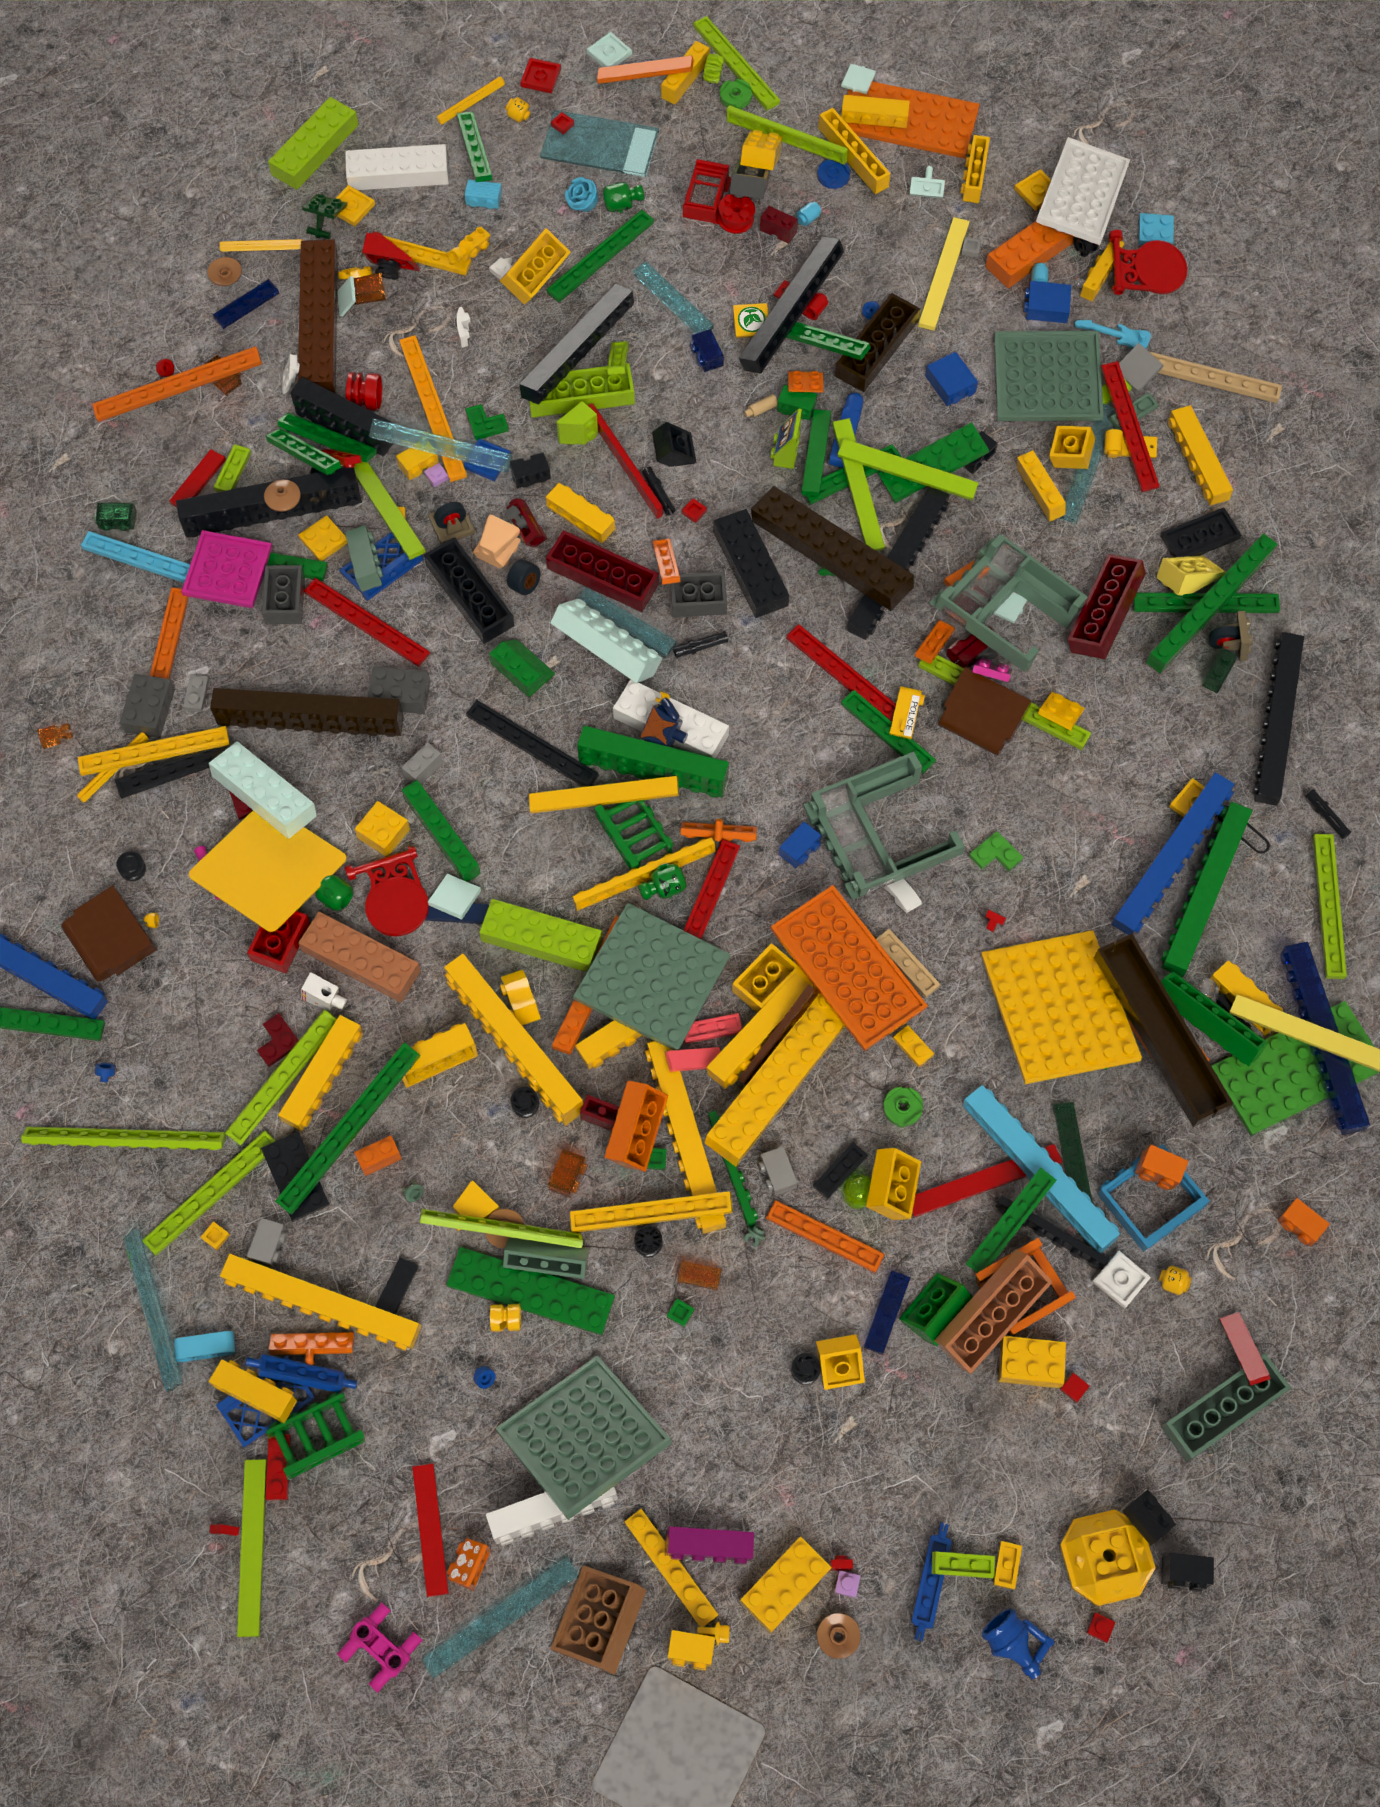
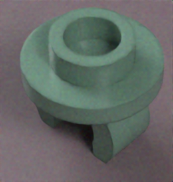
(413, 1192)
(756, 1232)

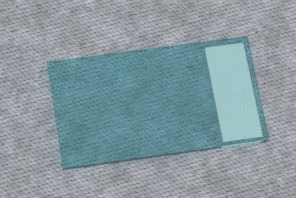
(602, 144)

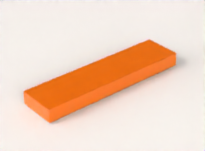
(666, 561)

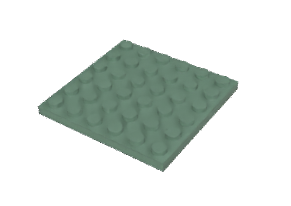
(1048, 376)
(652, 977)
(583, 1437)

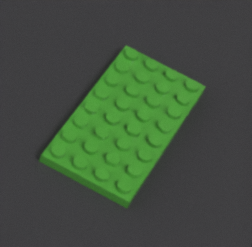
(1284, 1076)

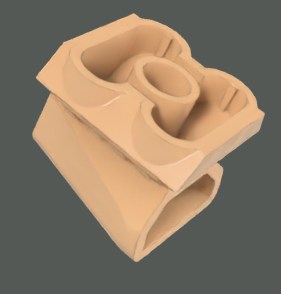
(497, 542)

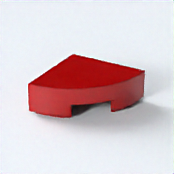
(224, 1529)

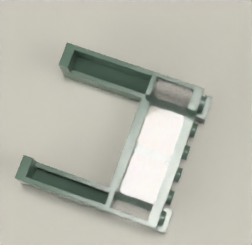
(994, 576)
(852, 838)

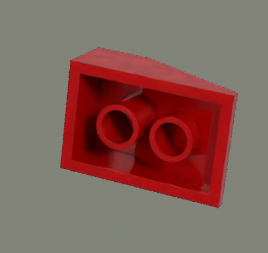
(378, 246)

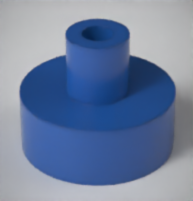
(870, 309)
(105, 1070)
(484, 1377)

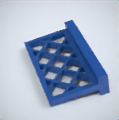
(391, 571)
(231, 1403)

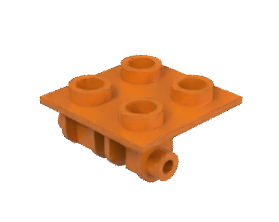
(805, 381)

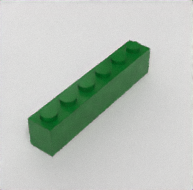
(441, 831)
(1214, 1020)

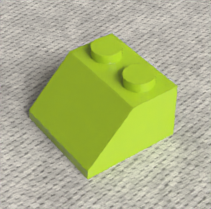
(577, 425)

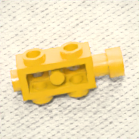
(470, 246)

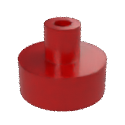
(165, 367)

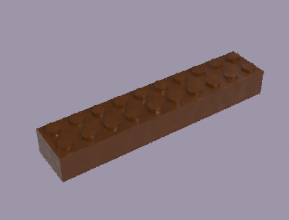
(318, 312)

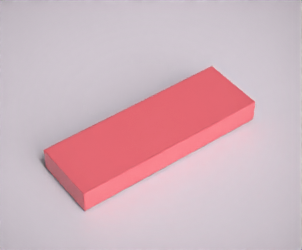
(714, 1028)
(691, 1058)

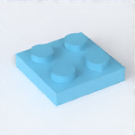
(1155, 227)

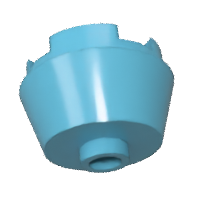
(582, 195)

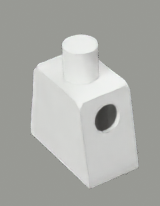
(316, 989)

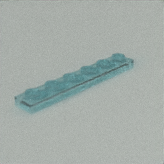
(672, 298)
(635, 627)

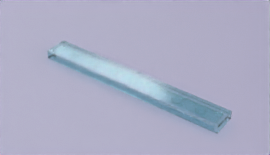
(440, 445)
(1084, 477)
(152, 1311)
(499, 1618)

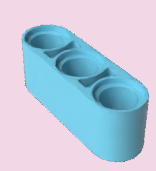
(204, 1346)

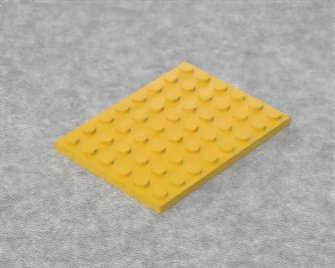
(1059, 1008)

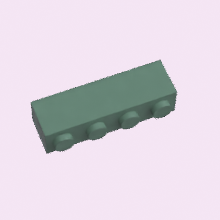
(363, 558)
(545, 1258)

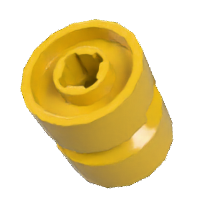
(505, 1317)

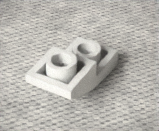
(463, 328)
(904, 895)

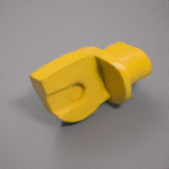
(720, 1632)

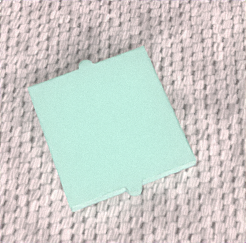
(858, 78)
(346, 296)
(1011, 608)

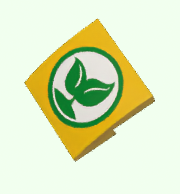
(749, 319)

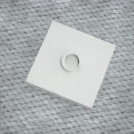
(1121, 1279)

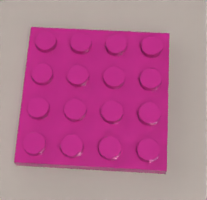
(227, 569)

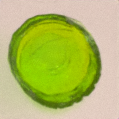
(856, 1191)

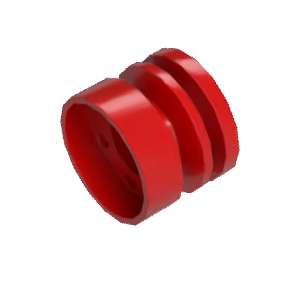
(364, 391)

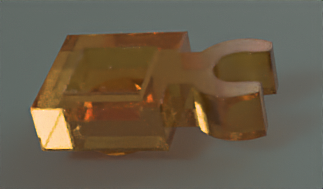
(51, 735)

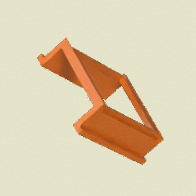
(1032, 1249)

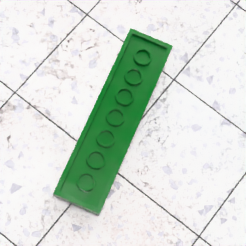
(534, 1291)

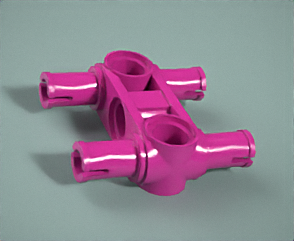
(379, 1647)

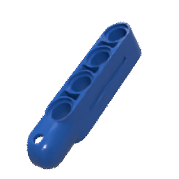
(852, 410)

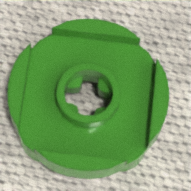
(737, 101)
(900, 1117)

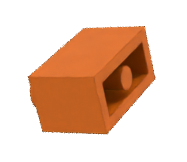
(378, 1155)
(1303, 1222)

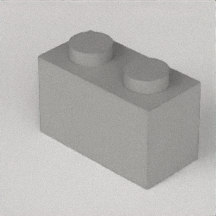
(422, 764)
(778, 1171)
(267, 1243)

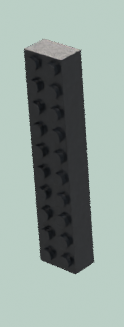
(248, 507)

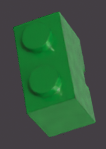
(792, 401)

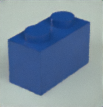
(800, 845)

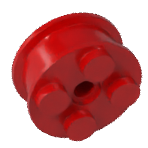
(735, 214)

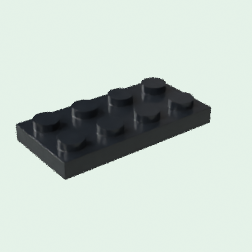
(1201, 534)
(285, 1161)

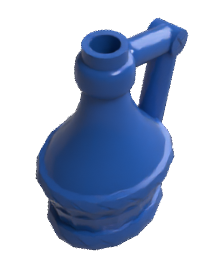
(1009, 1640)

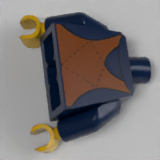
(663, 723)

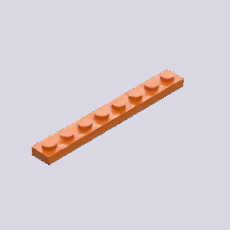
(575, 1019)

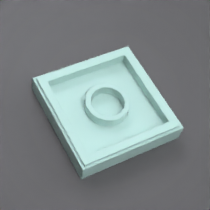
(609, 51)
(454, 896)

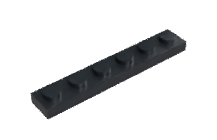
(166, 772)
(1058, 1237)

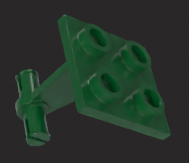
(323, 208)

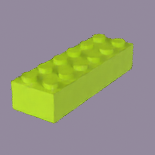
(313, 143)
(589, 386)
(540, 935)

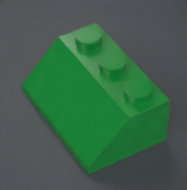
(520, 666)
(935, 1307)

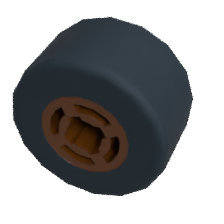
(523, 577)

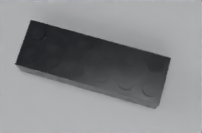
(336, 414)
(751, 563)
(469, 590)

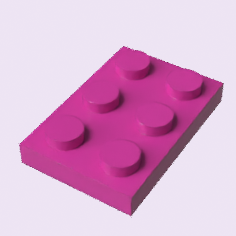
(998, 671)

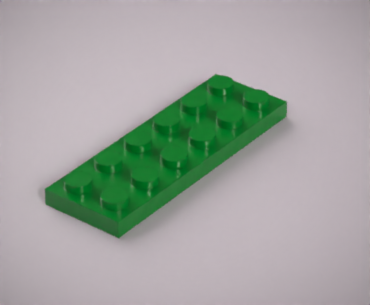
(945, 454)

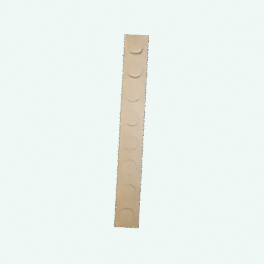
(1219, 378)

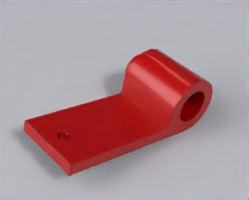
(814, 308)

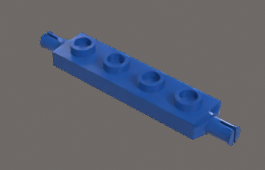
(300, 1373)
(930, 1585)

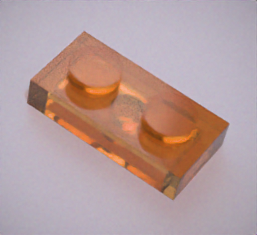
(699, 1275)

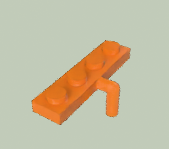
(718, 831)
(311, 1344)

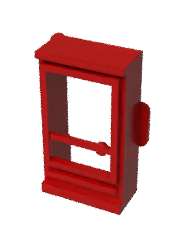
(700, 211)

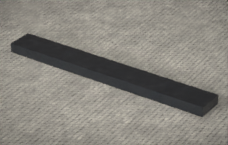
(532, 744)

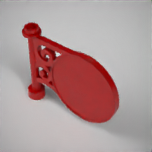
(1156, 266)
(396, 903)

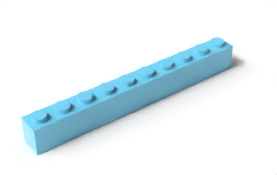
(1028, 1155)

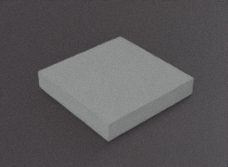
(1139, 367)

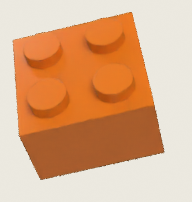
(1161, 1167)

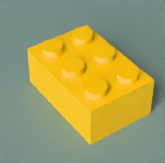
(761, 150)
(764, 977)
(893, 1184)
(1032, 1362)

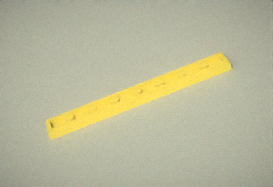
(943, 274)
(1306, 1032)

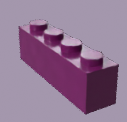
(709, 1543)

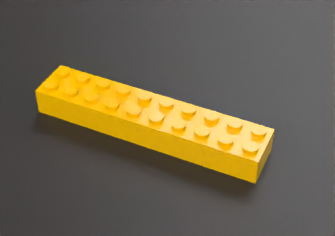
(514, 1040)
(775, 1082)

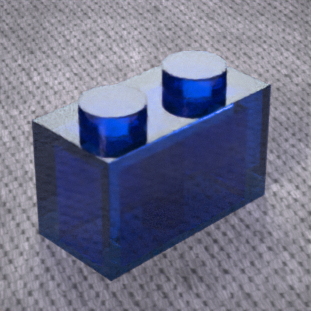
(707, 350)

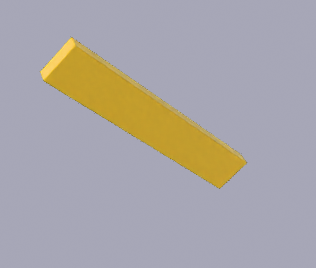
(431, 257)

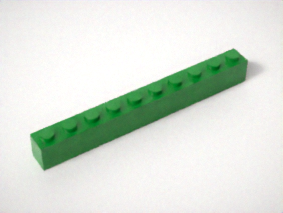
(1211, 603)
(1206, 890)

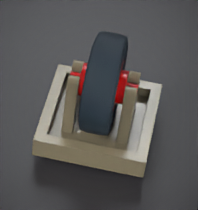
(451, 522)
(1233, 636)

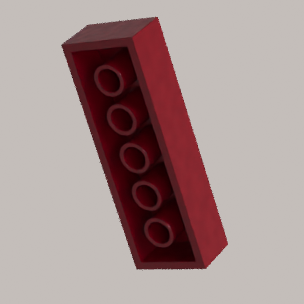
(602, 571)
(1106, 606)

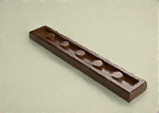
(780, 1032)

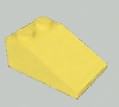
(1188, 574)

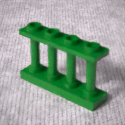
(623, 845)
(313, 1456)

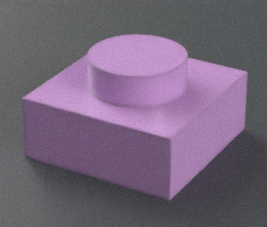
(436, 475)
(847, 1584)

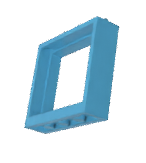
(1123, 1175)

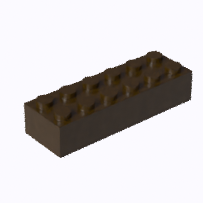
(884, 334)

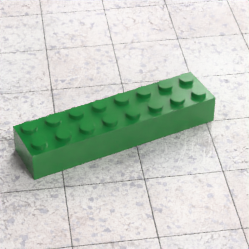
(652, 761)

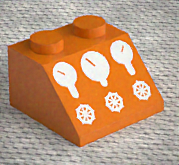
(469, 1563)

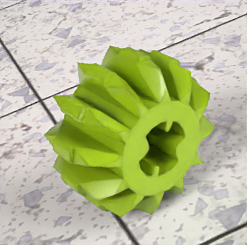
(713, 68)

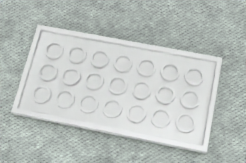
(1083, 191)

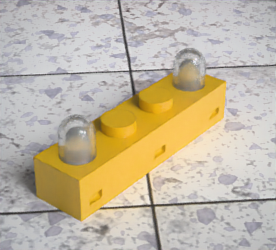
(1099, 273)

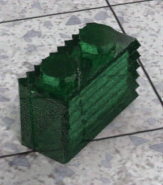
(115, 516)
(1219, 670)

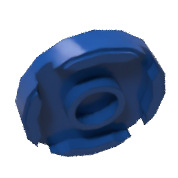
(833, 174)

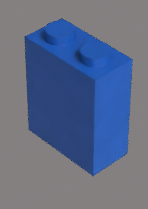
(1047, 302)
(951, 379)

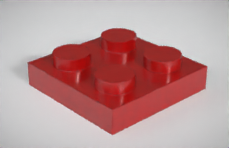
(540, 75)

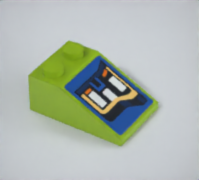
(787, 441)

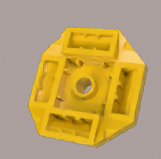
(1088, 1570)

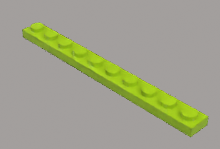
(951, 672)
(123, 1137)

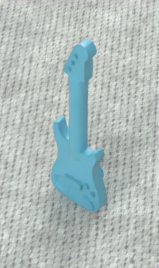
(1127, 336)

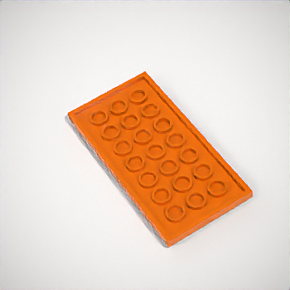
(933, 121)
(848, 967)

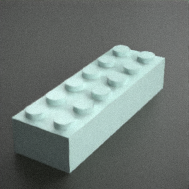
(606, 640)
(262, 789)

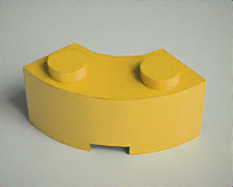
(520, 997)

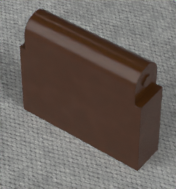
(983, 711)
(107, 935)

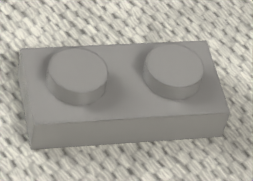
(196, 693)

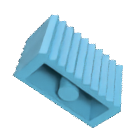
(483, 194)

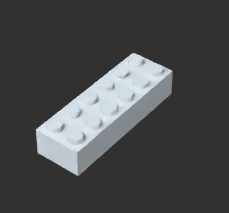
(397, 167)
(704, 733)
(533, 1514)

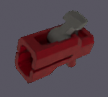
(522, 517)
(969, 651)

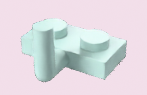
(927, 186)

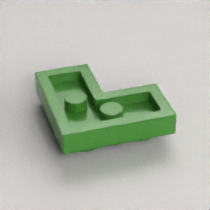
(996, 848)

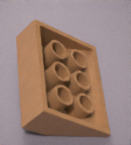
(598, 1619)

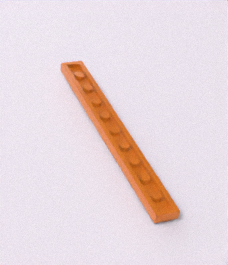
(177, 384)

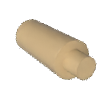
(761, 406)

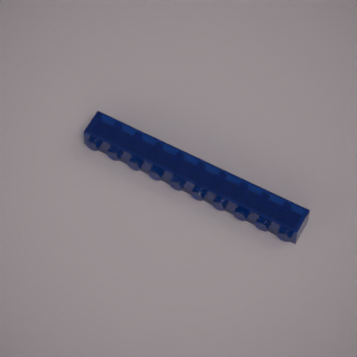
(1315, 1008)

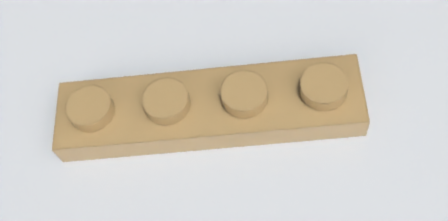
(908, 964)

